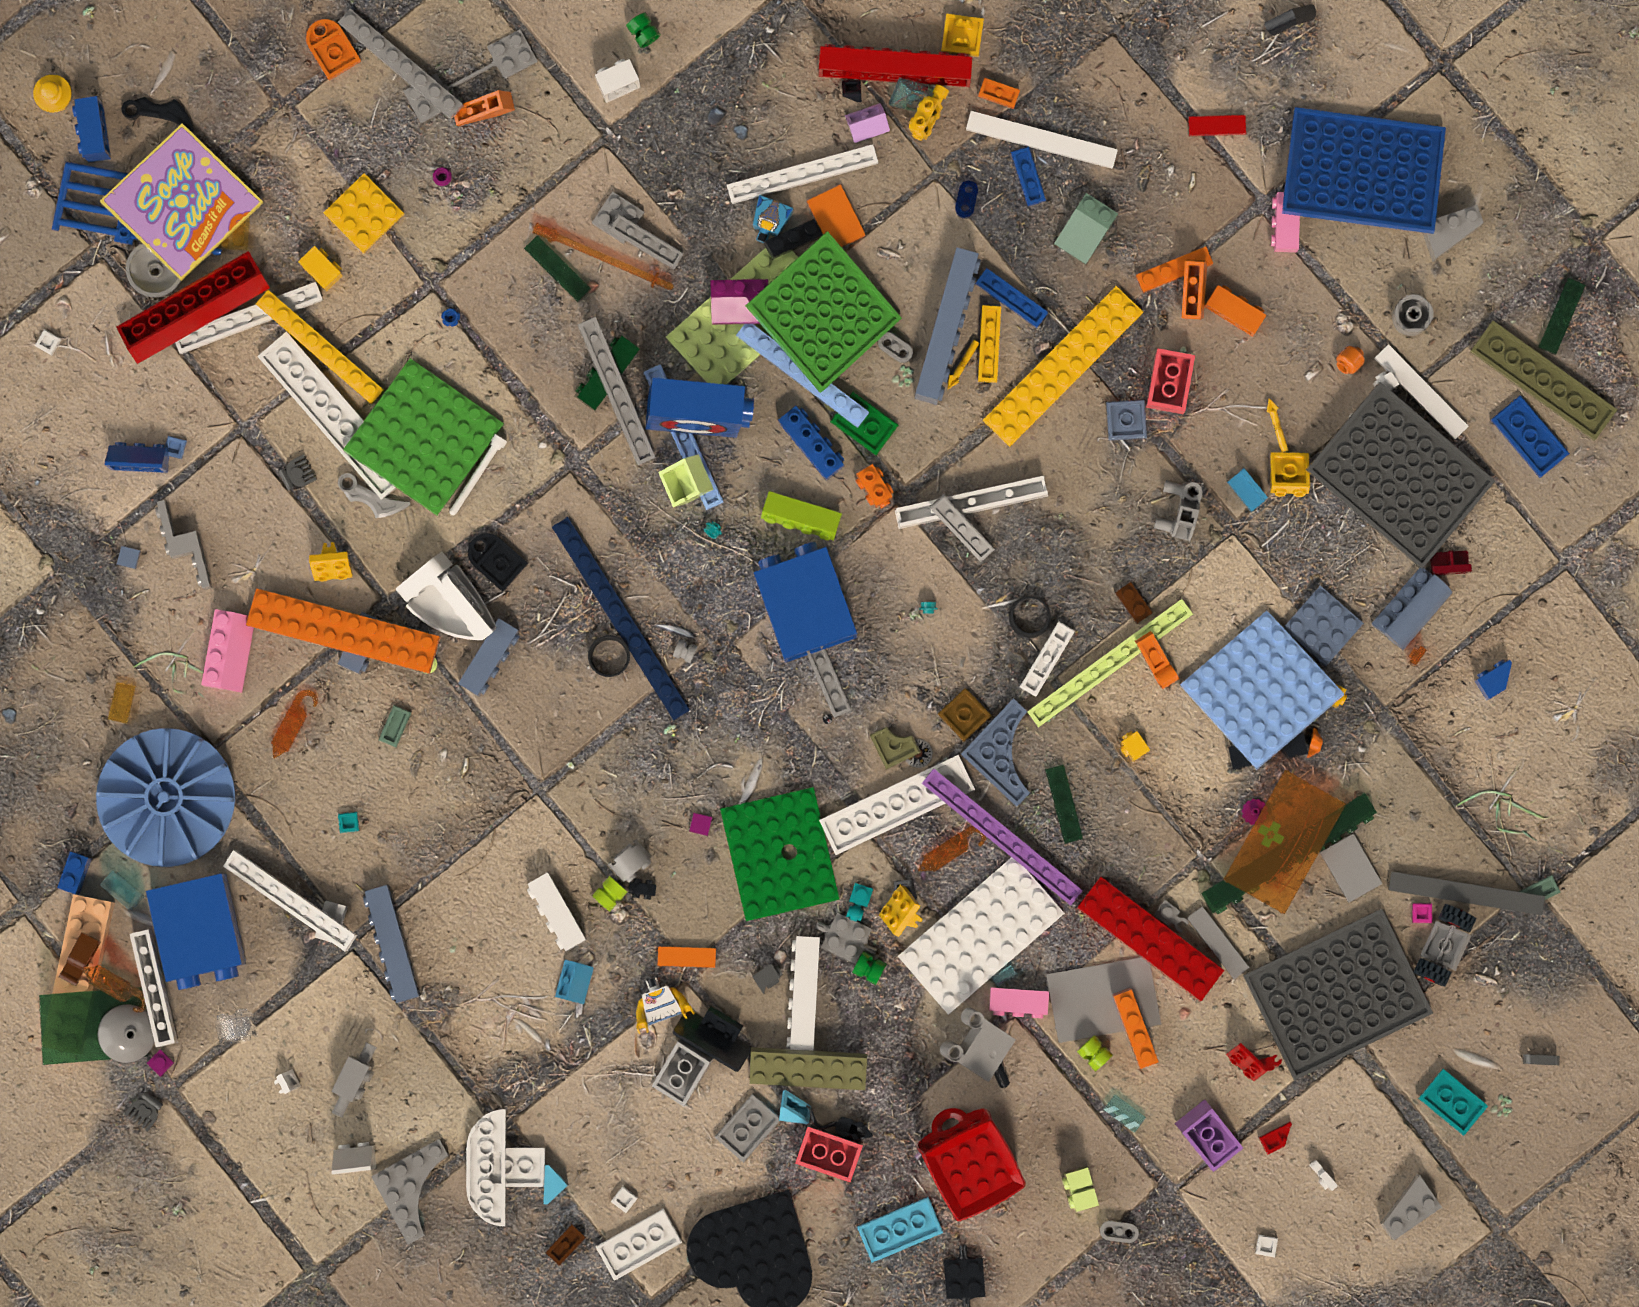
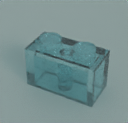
(122, 890)

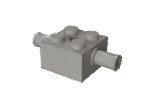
(352, 1079)

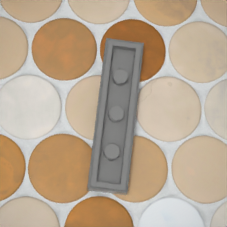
(646, 241)
(962, 528)
(829, 682)
(1218, 942)

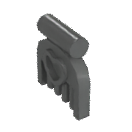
(295, 475)
(146, 1108)

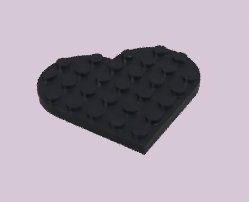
(755, 1250)

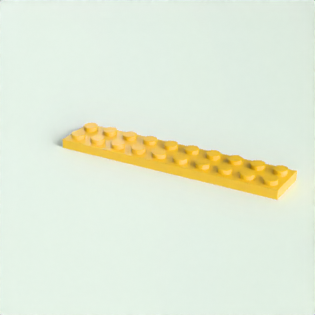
(1062, 366)

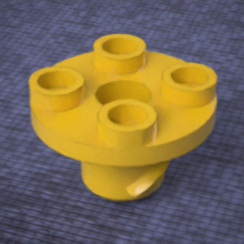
(52, 93)

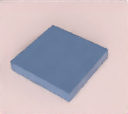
(1126, 420)

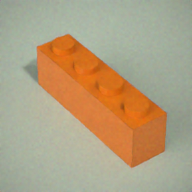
(1135, 1028)

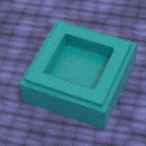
(348, 822)

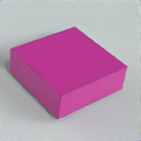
(1421, 913)

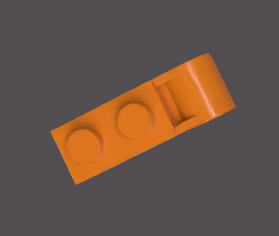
(1156, 660)

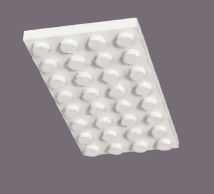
(981, 935)

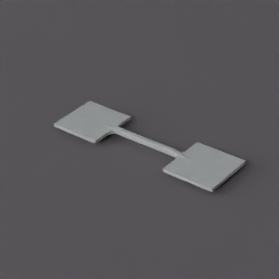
(509, 56)

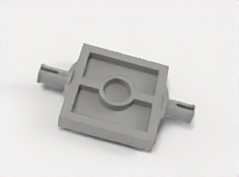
(846, 938)

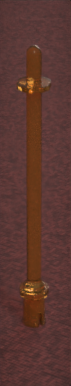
(553, 235)

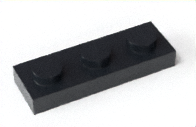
(793, 239)

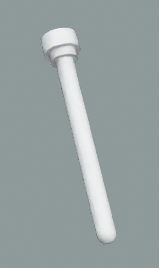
(496, 444)

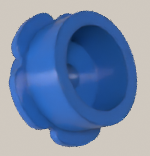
(450, 322)

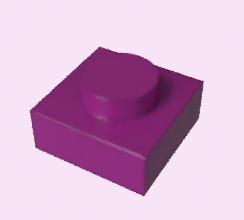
(160, 1063)

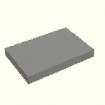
(1350, 868)
(748, 1127)

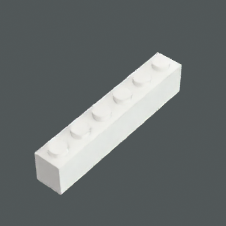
(153, 988)
(804, 993)

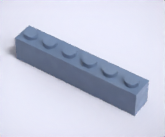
(392, 944)

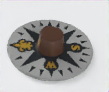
(923, 758)

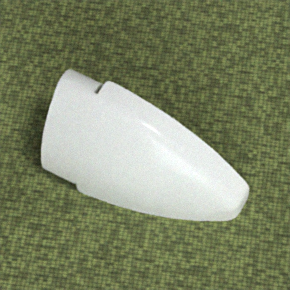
(447, 600)

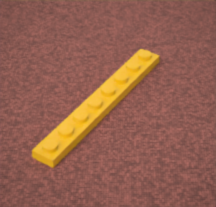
(319, 347)

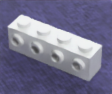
(556, 911)

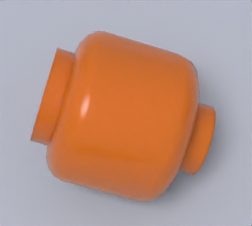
(1350, 359)

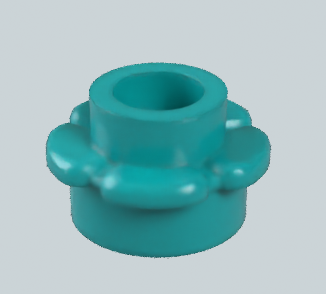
(713, 530)
(928, 607)

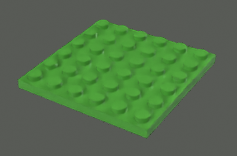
(823, 312)
(423, 437)

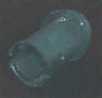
(1004, 975)

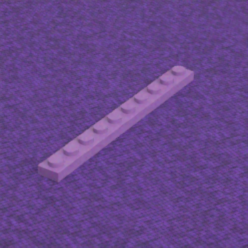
(1002, 836)

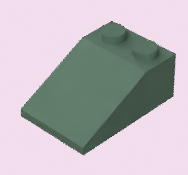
(1086, 228)

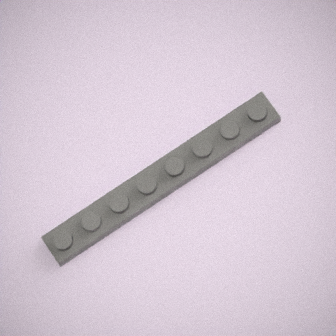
(400, 64)
(616, 390)

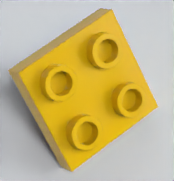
(962, 35)
(330, 564)
(900, 911)

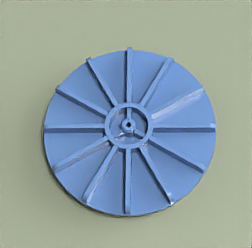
(165, 797)

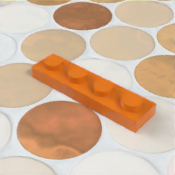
(1170, 270)

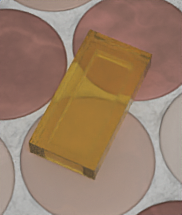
(122, 703)

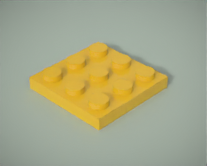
(363, 213)

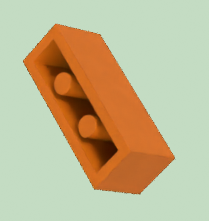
(1194, 289)
(1235, 310)

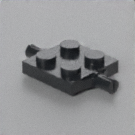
(964, 1277)

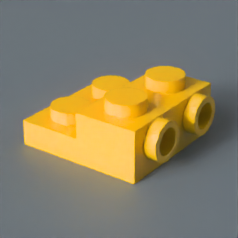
(1289, 474)

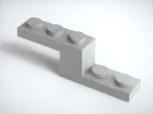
(183, 545)

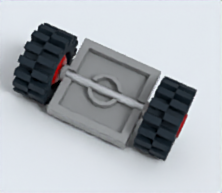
(1445, 945)

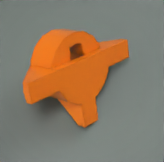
(1315, 743)

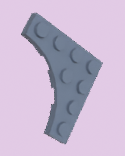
(992, 753)

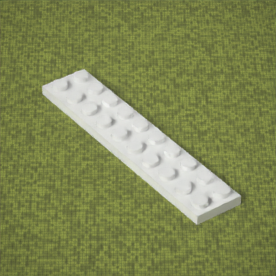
(319, 401)

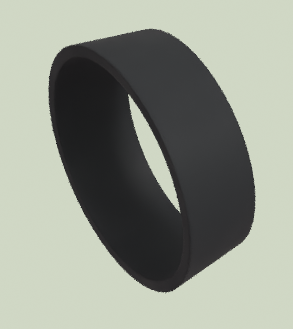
(1025, 634)
(598, 641)

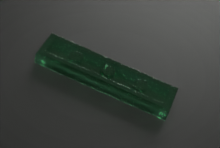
(557, 268)
(1561, 316)
(1064, 804)

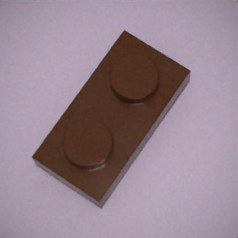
(1133, 603)
(565, 1245)

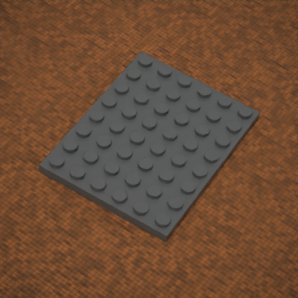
(1400, 475)
(1337, 994)

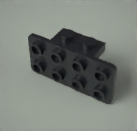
(714, 1036)

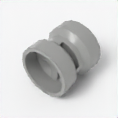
(685, 651)

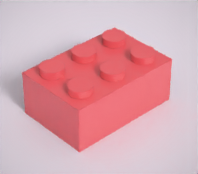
(1170, 381)
(829, 1154)

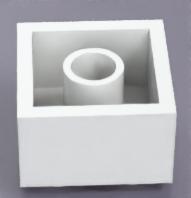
(617, 80)

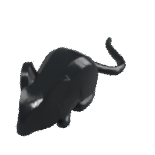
(846, 1127)

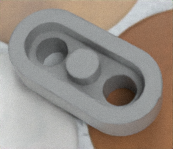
(896, 346)
(1119, 1231)

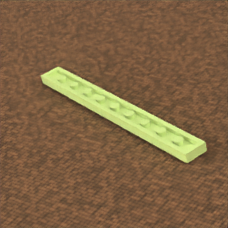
(1107, 664)

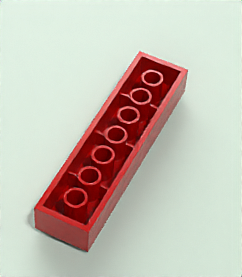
(891, 65)
(192, 307)
(1150, 939)

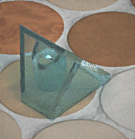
(906, 92)

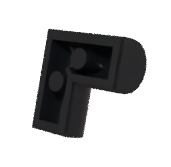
(1290, 18)

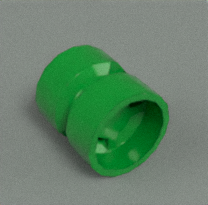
(644, 31)
(869, 968)

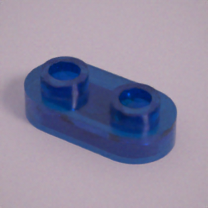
(967, 199)

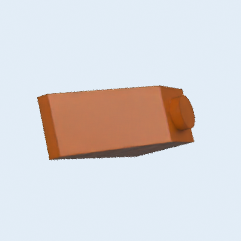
(485, 107)

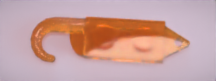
(113, 985)

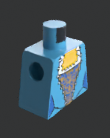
(770, 218)

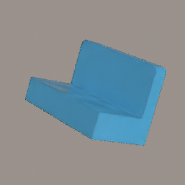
(1247, 490)
(574, 982)

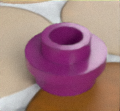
(442, 170)

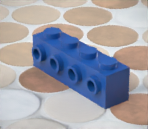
(810, 442)

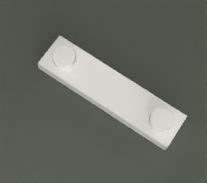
(1047, 659)

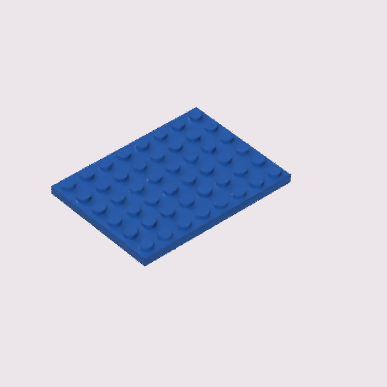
(1364, 170)

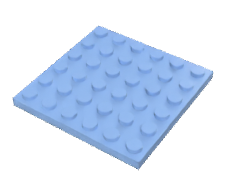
(1262, 690)

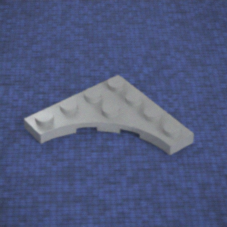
(402, 1185)

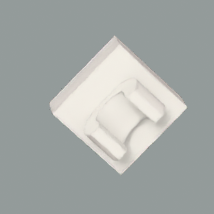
(287, 1081)

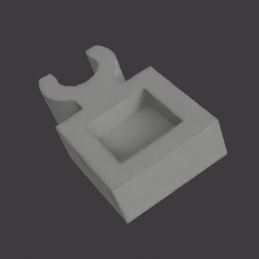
(1168, 914)

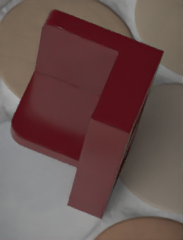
(1450, 563)

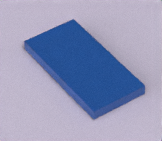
(1530, 436)

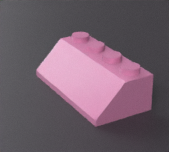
(227, 651)

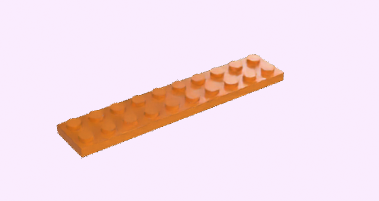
(343, 631)

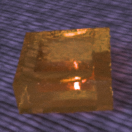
(1415, 655)

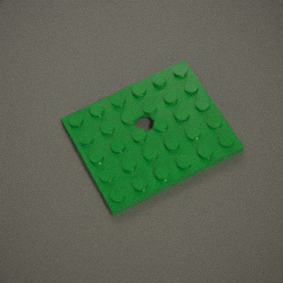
(763, 876)

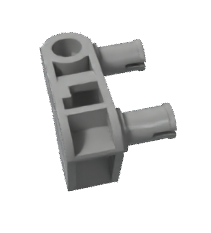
(1187, 506)

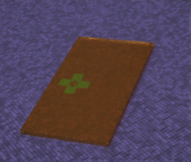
(1284, 841)

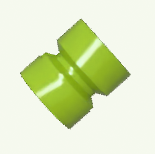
(609, 893)
(1095, 1053)

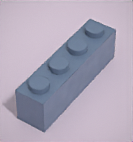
(488, 658)

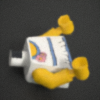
(660, 1005)

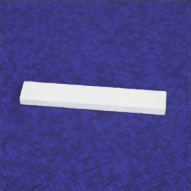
(1421, 392)

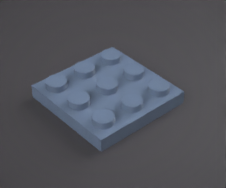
(1322, 626)

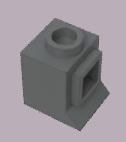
(767, 977)

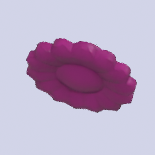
(1252, 810)

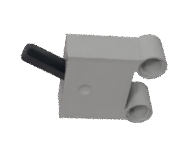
(981, 1049)

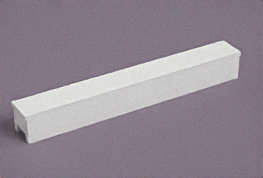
(975, 501)

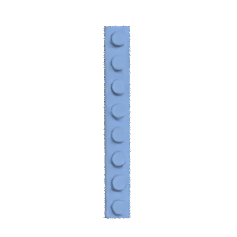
(774, 353)

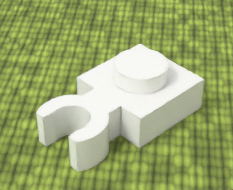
(1325, 1180)

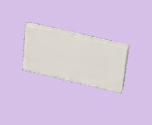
(638, 1244)

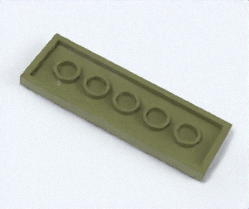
(808, 1068)

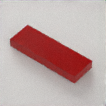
(1217, 125)

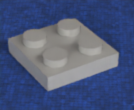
(612, 207)

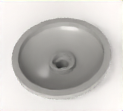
(141, 277)
(114, 1030)

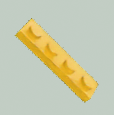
(989, 344)

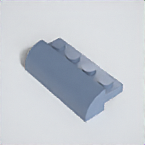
(1412, 608)

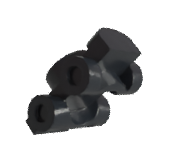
(637, 888)

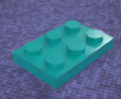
(1453, 1102)

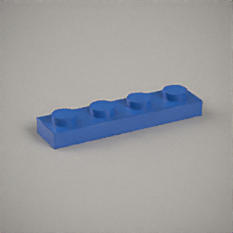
(1011, 298)

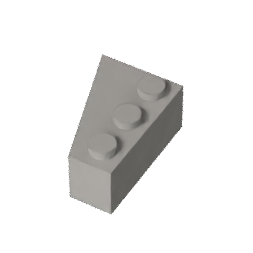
(1451, 230)
(1411, 1208)

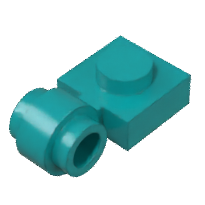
(861, 897)

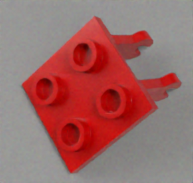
(1249, 1064)

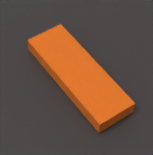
(687, 957)

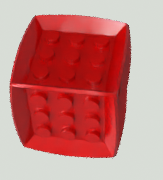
(970, 1162)

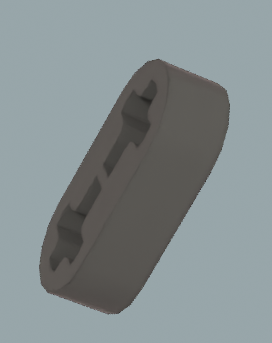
(1541, 1059)

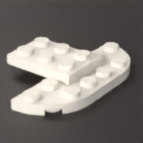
(495, 1167)

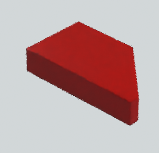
(1275, 1139)

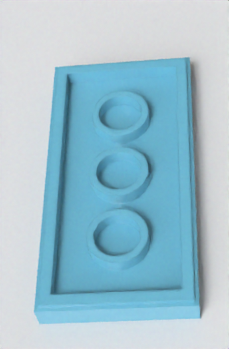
(900, 1229)

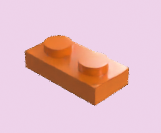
(999, 93)

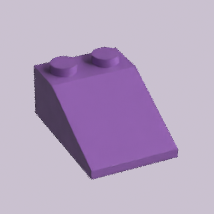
(1209, 1135)

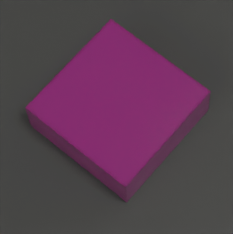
(700, 824)

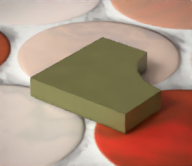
(894, 748)

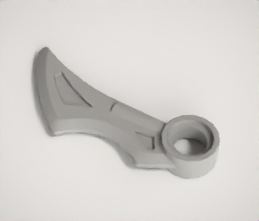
(380, 507)

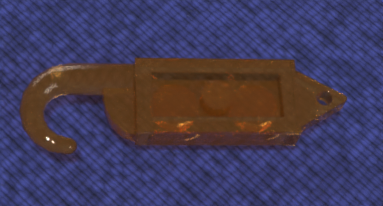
(291, 724)
(949, 850)

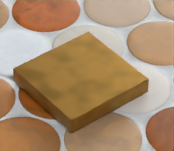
(964, 714)

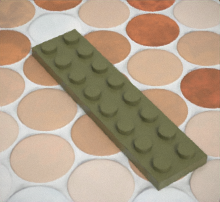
(1543, 380)

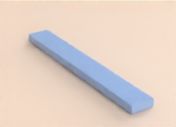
(688, 447)

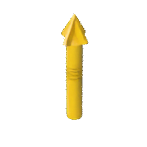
(954, 378)
(1272, 409)

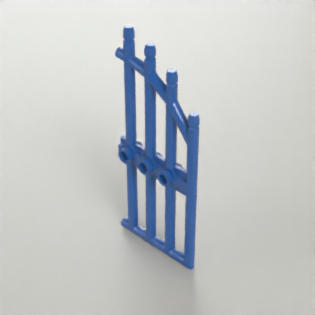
(121, 233)

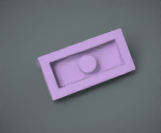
(867, 123)

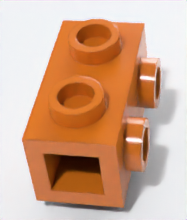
(877, 491)

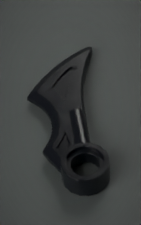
(169, 111)

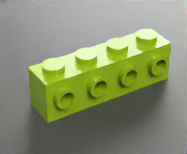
(801, 516)

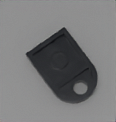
(496, 561)

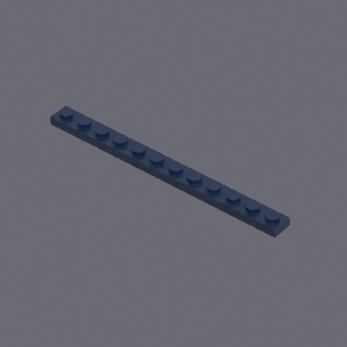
(620, 618)

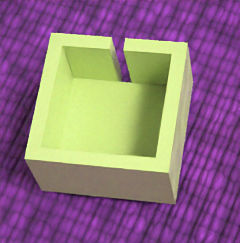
(685, 480)
(1080, 1189)

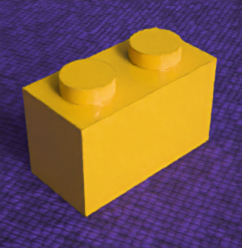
(320, 268)

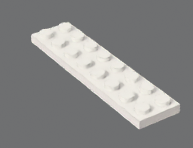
(891, 807)

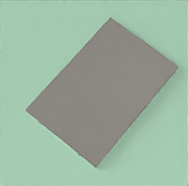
(1085, 1002)

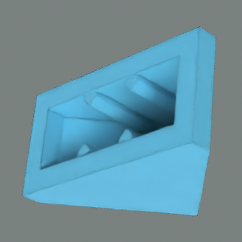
(793, 1109)
(552, 1184)

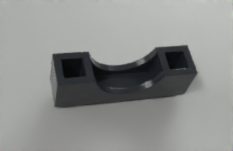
(1294, 748)

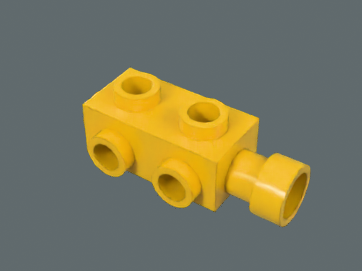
(923, 117)

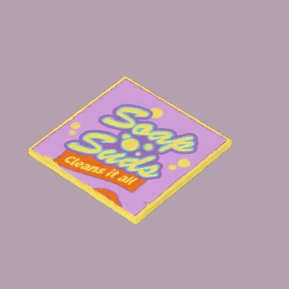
(181, 202)

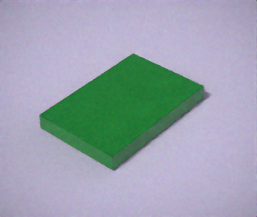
(872, 432)

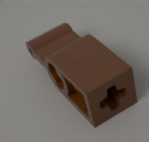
(79, 958)

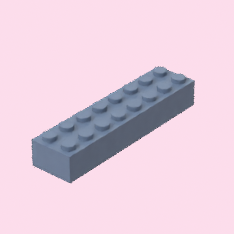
(946, 326)

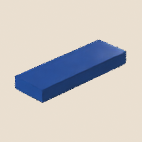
(1028, 176)

